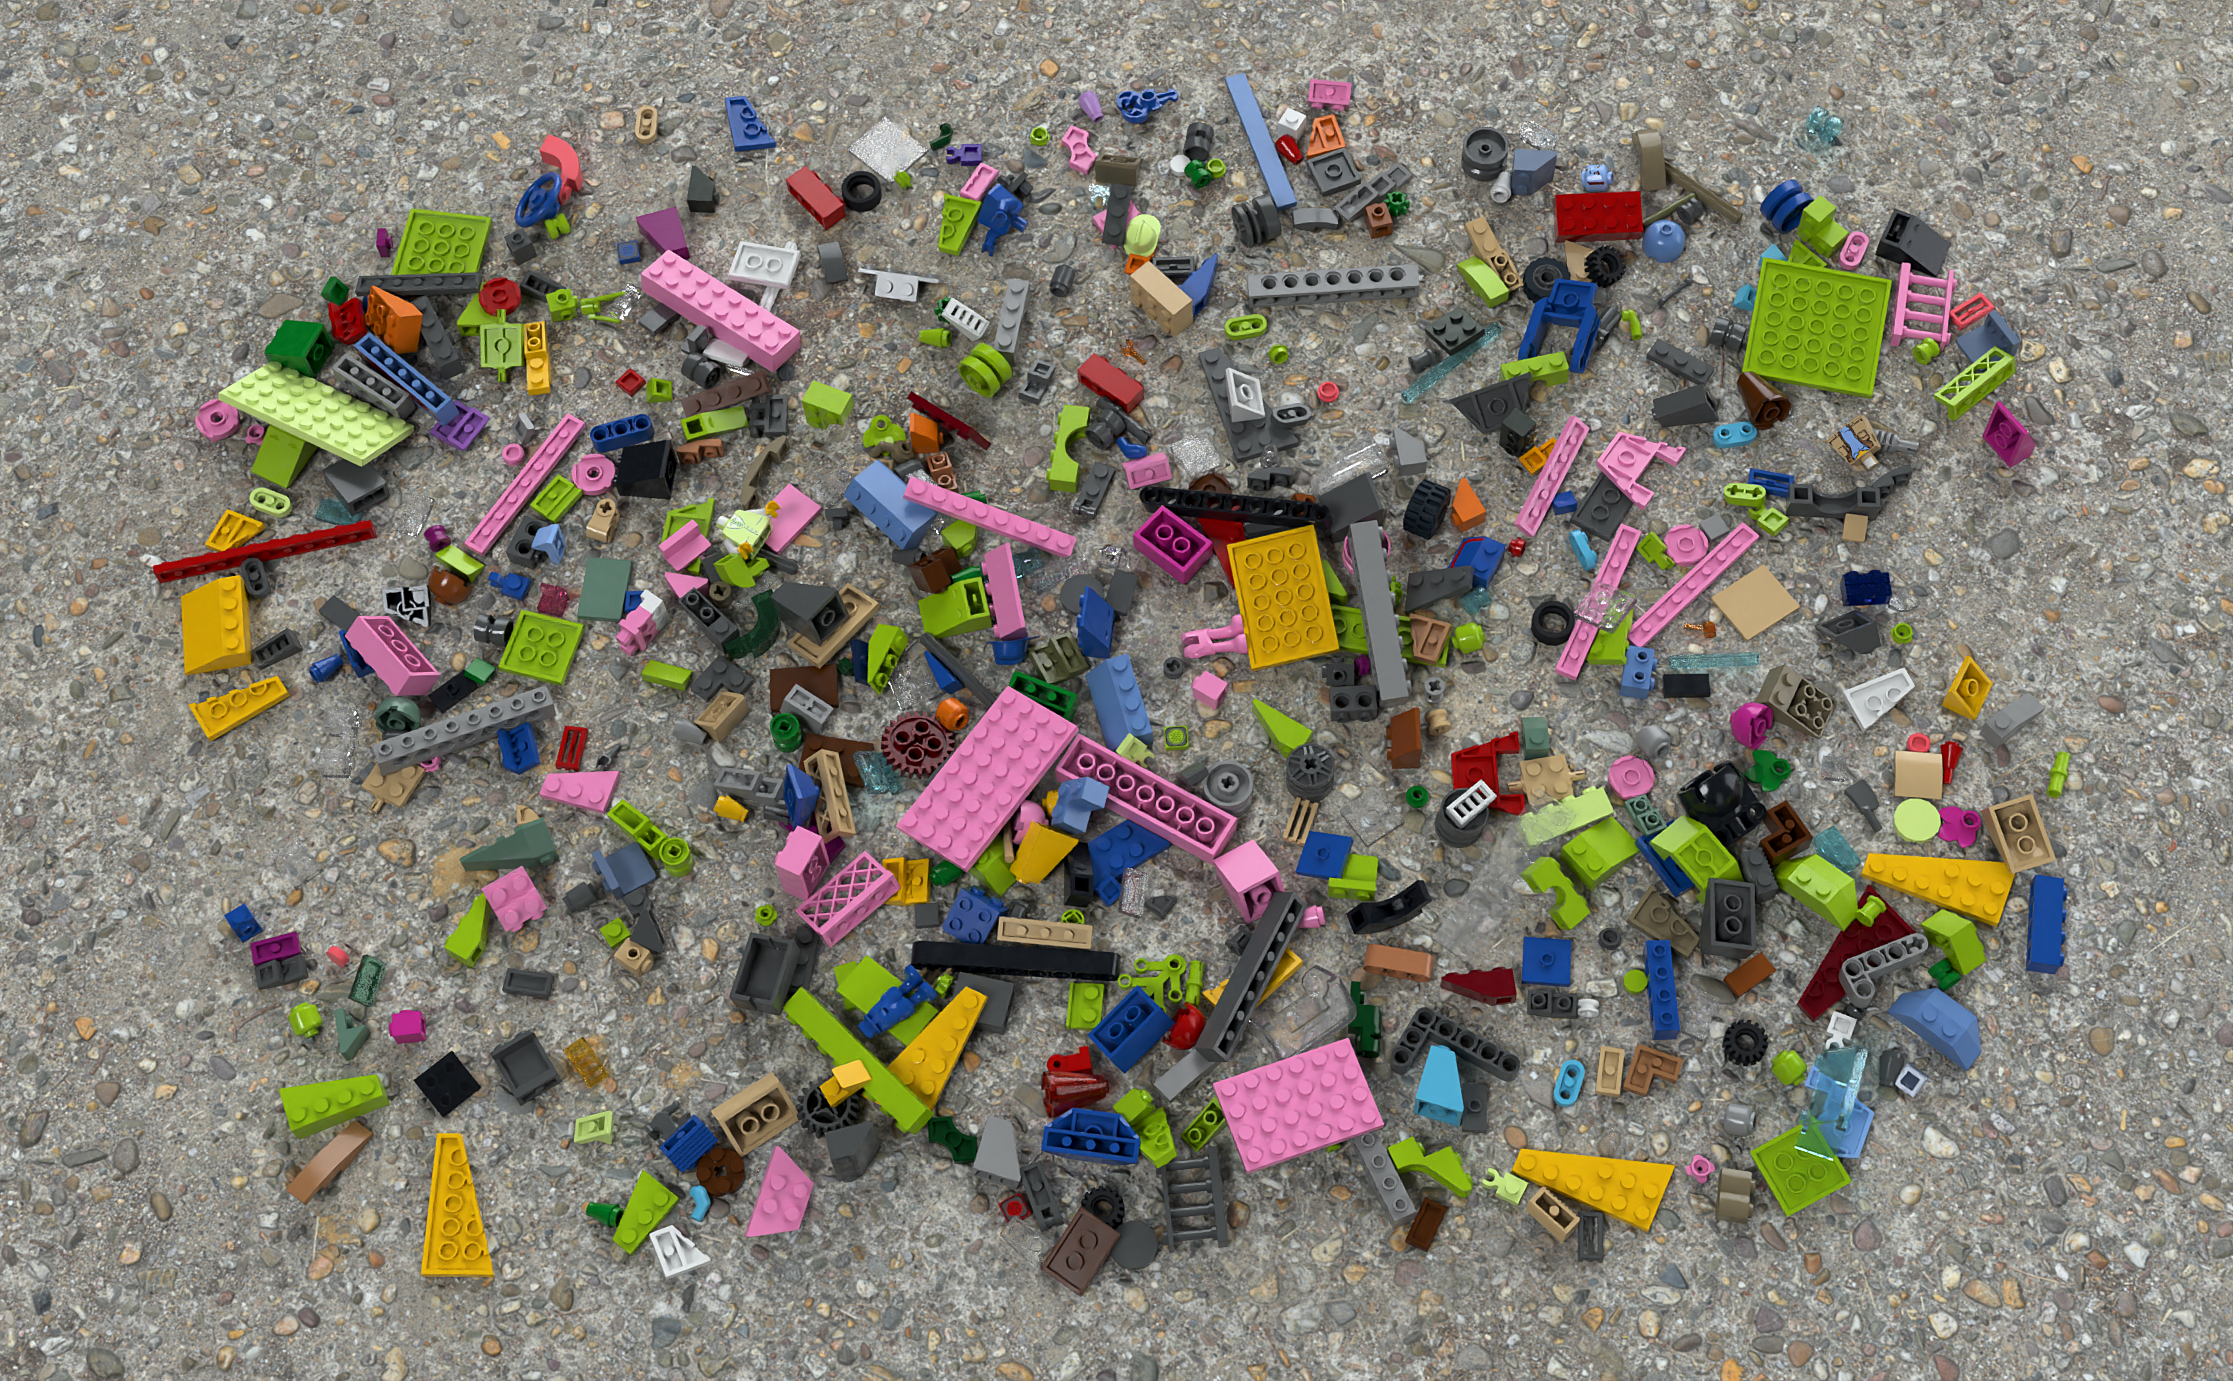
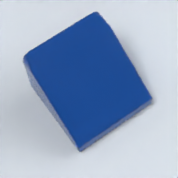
(1564, 503)

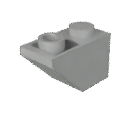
(1409, 453)

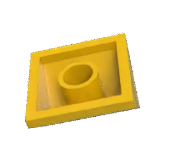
(1968, 690)

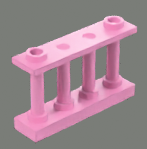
(1902, 313)

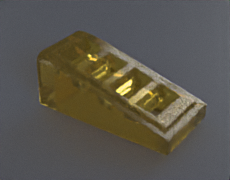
(574, 1047)

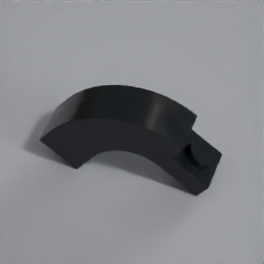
(1389, 913)

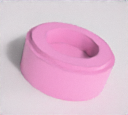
(513, 454)

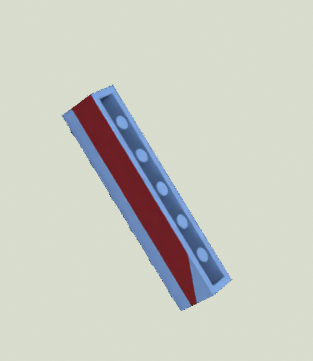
(404, 376)

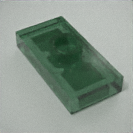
(367, 981)

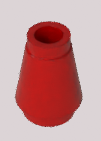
(1288, 148)

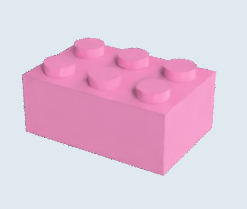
(802, 863)

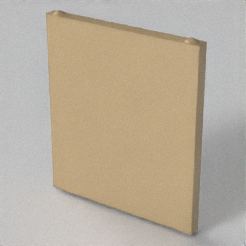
(1755, 603)

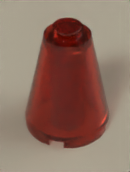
(1071, 1090)

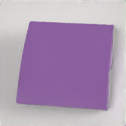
(462, 429)

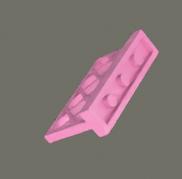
(857, 907)

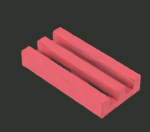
(1958, 320)

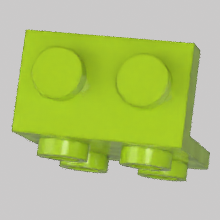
(1357, 879)

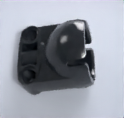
(1722, 802)

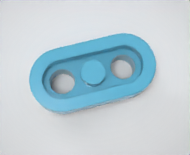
(1735, 433)
(1580, 546)
(1568, 1084)

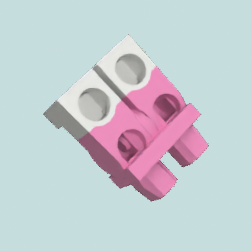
(642, 624)

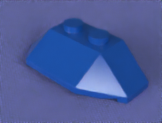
(1092, 1137)

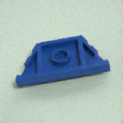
(1122, 848)

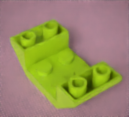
(1696, 853)

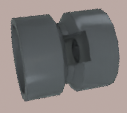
(1198, 141)
(1728, 334)
(701, 371)
(1106, 427)
(490, 629)

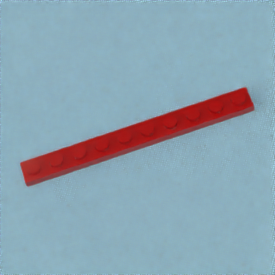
(265, 551)

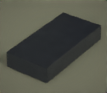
(1686, 685)

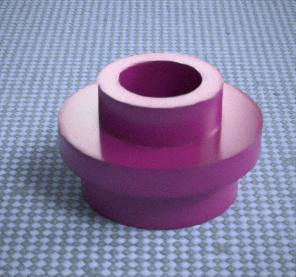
(1361, 665)

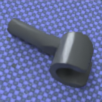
(606, 759)

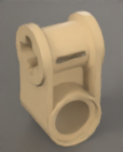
(603, 521)

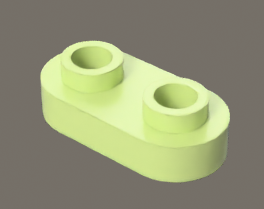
(272, 502)

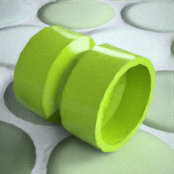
(676, 857)

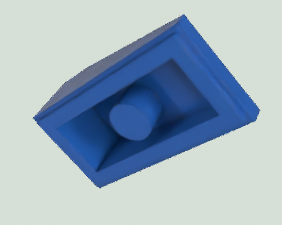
(944, 678)

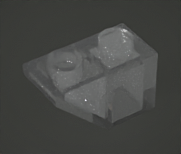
(1027, 1241)

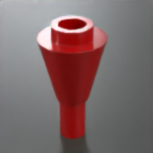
(1950, 756)

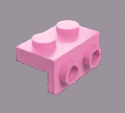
(1329, 94)

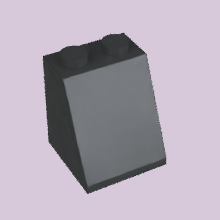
(1350, 504)
(810, 609)

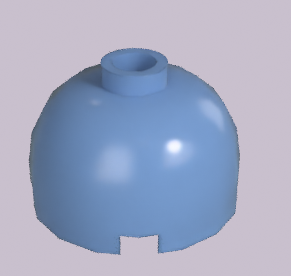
(1663, 241)

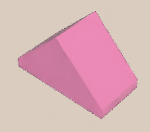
(681, 584)

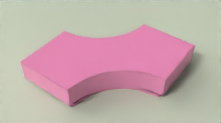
(1082, 157)

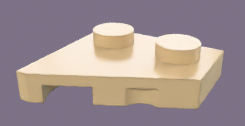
(1575, 260)

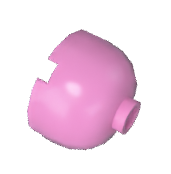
(1024, 814)

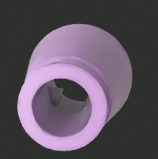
(1090, 105)

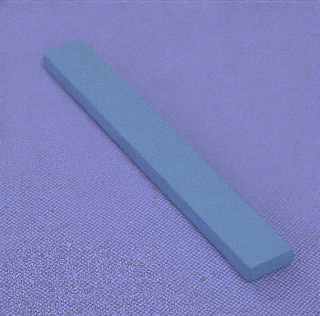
(1260, 142)

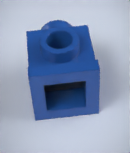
(243, 923)

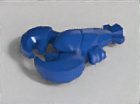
(1144, 103)

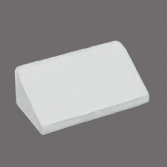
(724, 352)

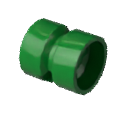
(786, 732)

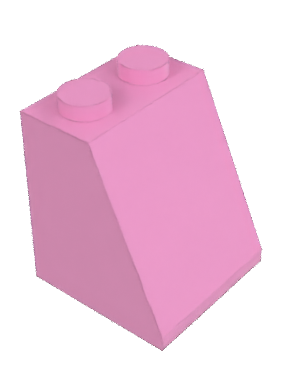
(1249, 879)

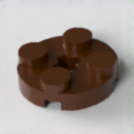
(723, 1185)

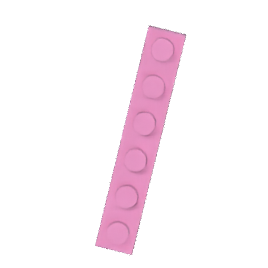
(1551, 476)

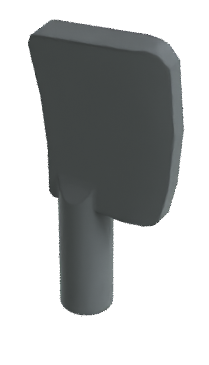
(1865, 801)

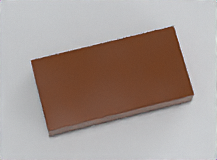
(1749, 975)

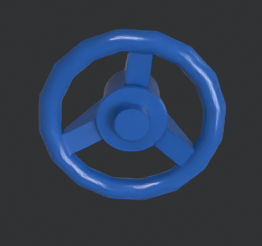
(541, 203)

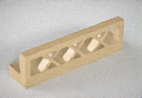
(834, 793)
(1045, 932)

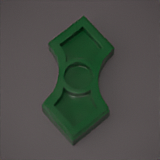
(961, 1146)

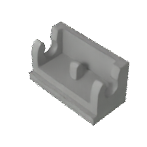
(807, 708)

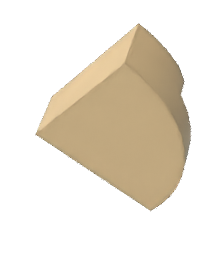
(525, 815)

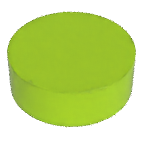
(1635, 982)

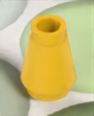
(730, 809)

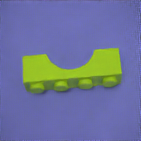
(1064, 471)

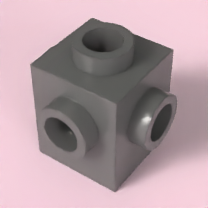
(1338, 670)

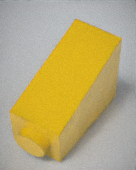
(1040, 852)

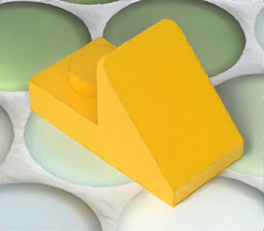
(845, 1082)

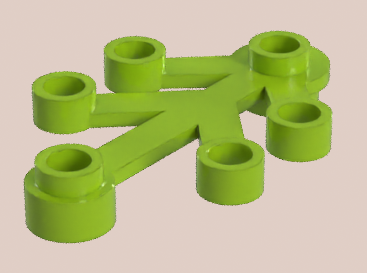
(1154, 985)

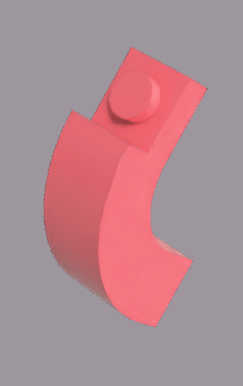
(562, 155)

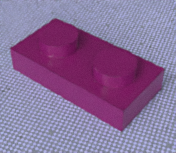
(276, 948)

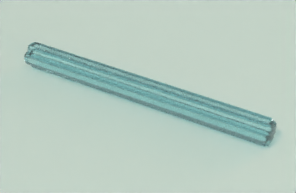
(1448, 364)

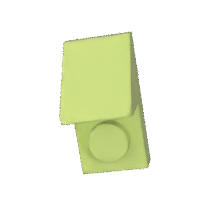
(595, 1128)

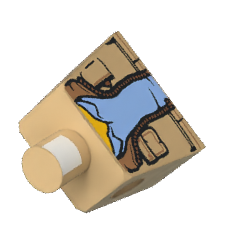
(1857, 443)

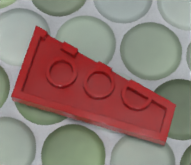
(1222, 534)

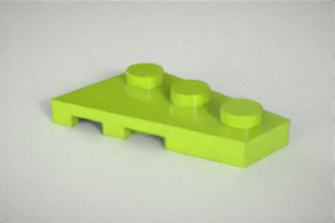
(1610, 648)
(1156, 1138)
(644, 1213)

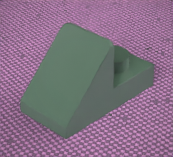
(349, 1036)

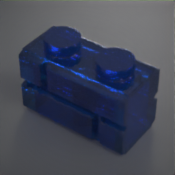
(1865, 588)

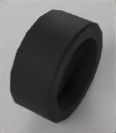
(860, 178)
(1552, 607)

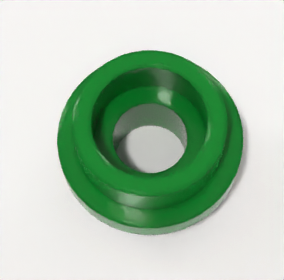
(1417, 802)

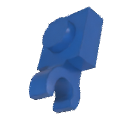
(512, 586)

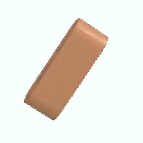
(1398, 963)

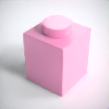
(1209, 689)

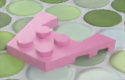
(1628, 458)

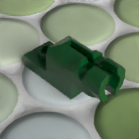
(1366, 1024)

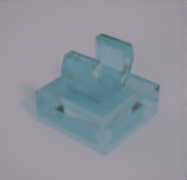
(1099, 191)

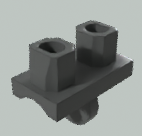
(1020, 184)

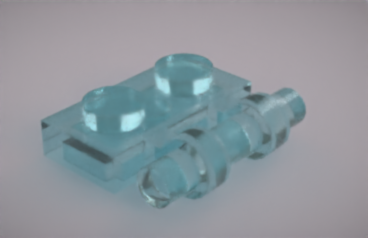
(876, 773)

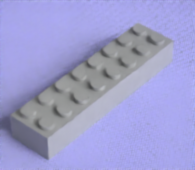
(1377, 614)

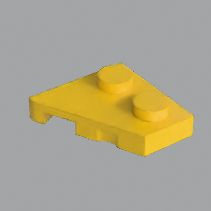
(233, 531)

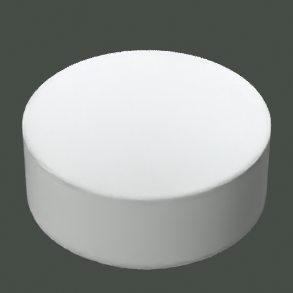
(1178, 165)

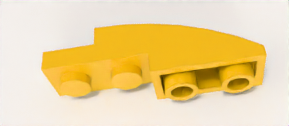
(537, 358)

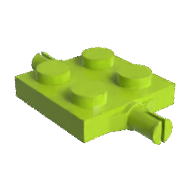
(502, 345)

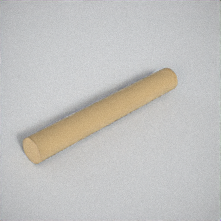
(1008, 842)

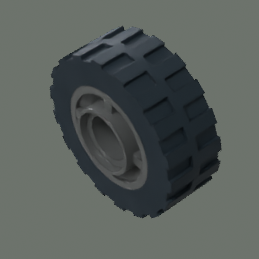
(1539, 271)

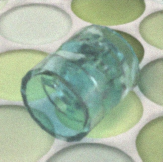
(1830, 127)

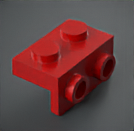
(347, 321)

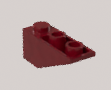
(1488, 987)

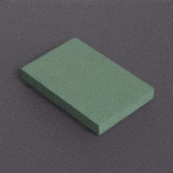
(604, 589)

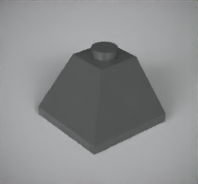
(1852, 631)

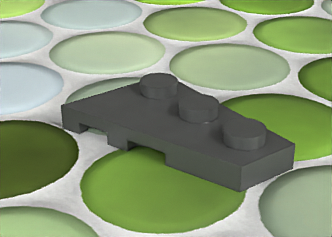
(1433, 585)

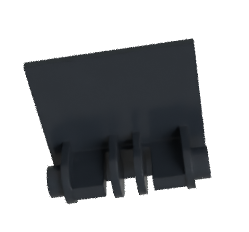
(447, 1083)

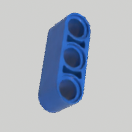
(614, 440)

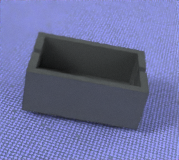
(765, 974)

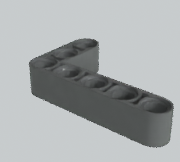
(1458, 1034)

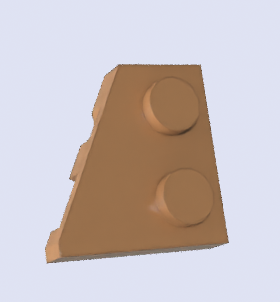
(1428, 638)

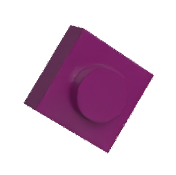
(384, 242)

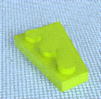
(957, 223)

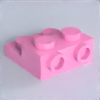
(514, 899)

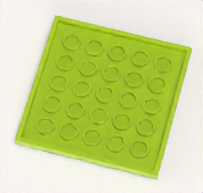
(1817, 327)

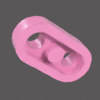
(1853, 252)

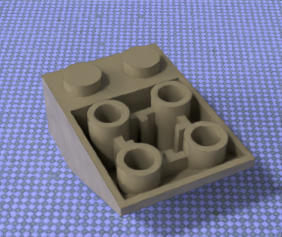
(1796, 701)

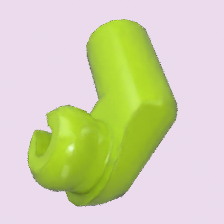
(1635, 325)

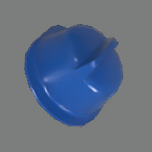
(1010, 651)

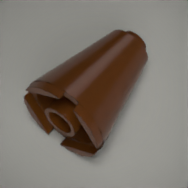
(1762, 401)

